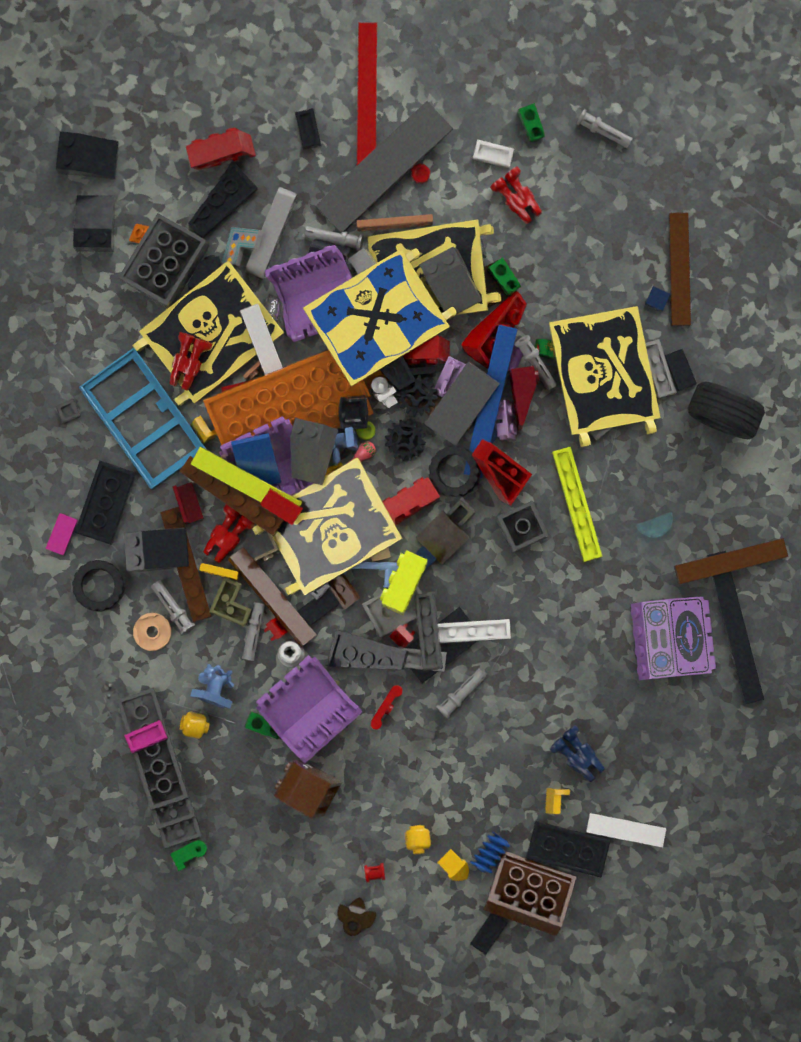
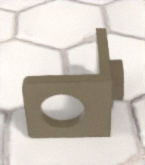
(270, 554)

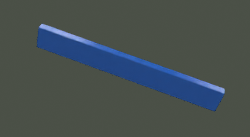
(497, 370)

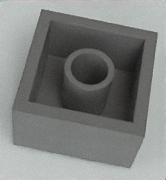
(522, 527)

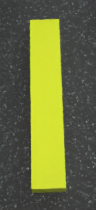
(235, 476)
(577, 504)

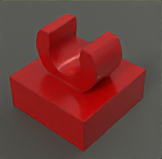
(276, 629)
(402, 636)

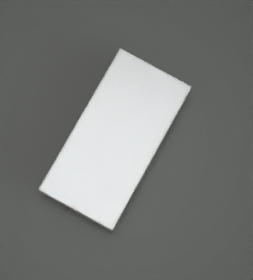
(493, 153)

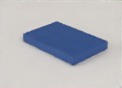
(257, 458)

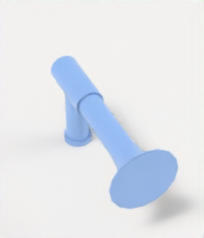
(388, 567)

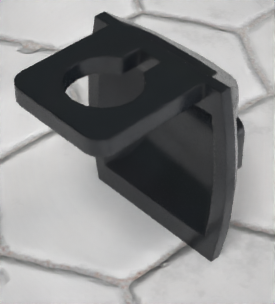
(353, 412)

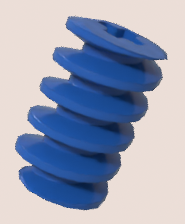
(490, 853)

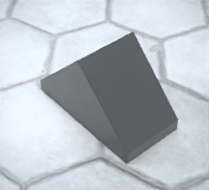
(461, 512)

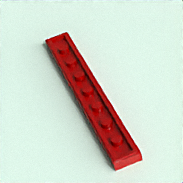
(366, 89)

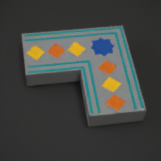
(238, 241)

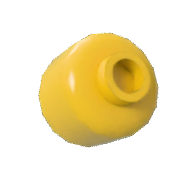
(194, 725)
(417, 839)

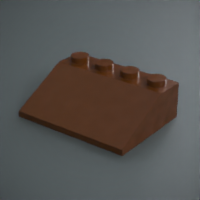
(530, 893)

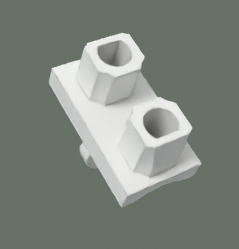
(383, 391)

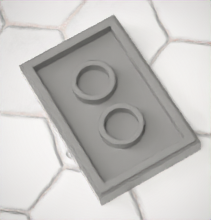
(388, 620)

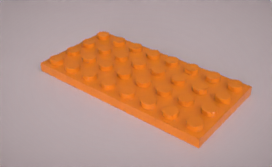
(300, 391)

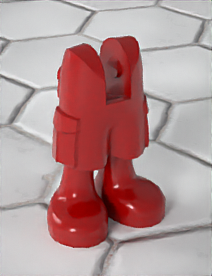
(520, 200)
(186, 365)
(223, 538)

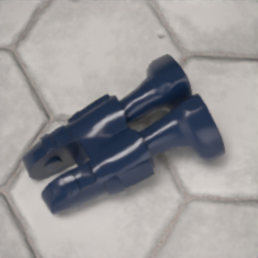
(582, 758)

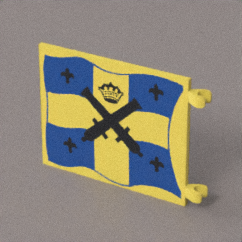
(377, 316)

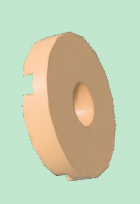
(162, 637)

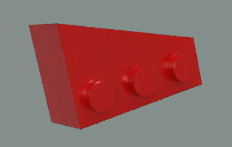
(430, 352)

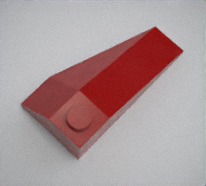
(481, 339)

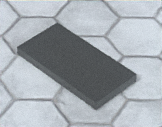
(462, 403)

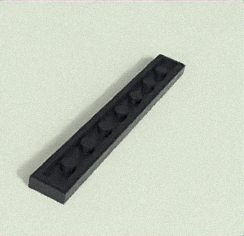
(737, 636)

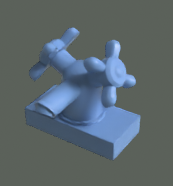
(344, 440)
(214, 686)

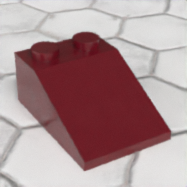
(523, 384)

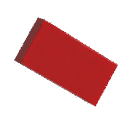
(281, 506)

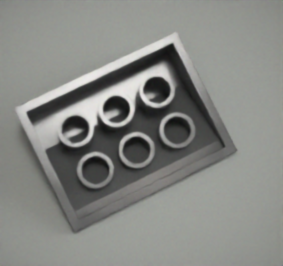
(164, 261)

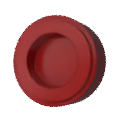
(420, 173)

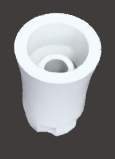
(296, 658)

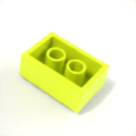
(403, 582)

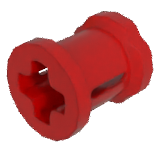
(374, 872)

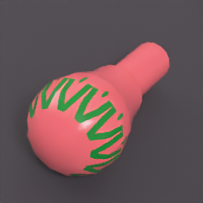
(365, 451)

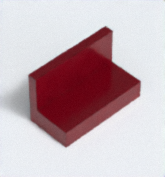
(188, 503)

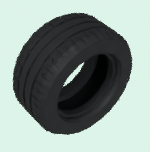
(726, 410)

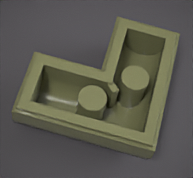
(225, 605)

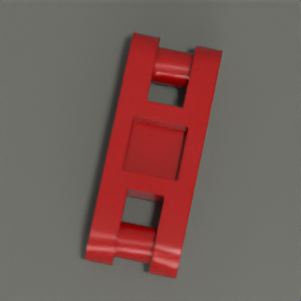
(386, 707)

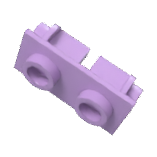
(448, 375)
(508, 427)

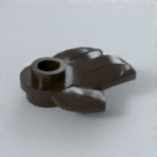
(355, 913)

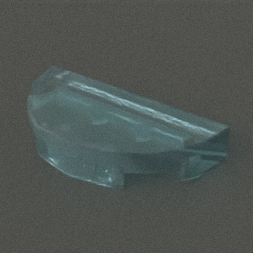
(657, 526)

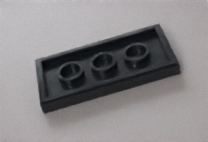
(105, 502)
(453, 649)
(568, 849)

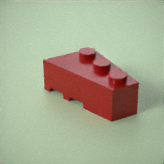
(219, 148)
(501, 471)
(411, 500)

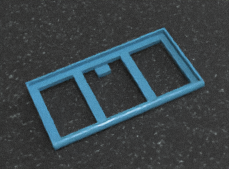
(163, 404)

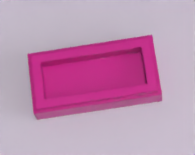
(61, 534)
(146, 736)

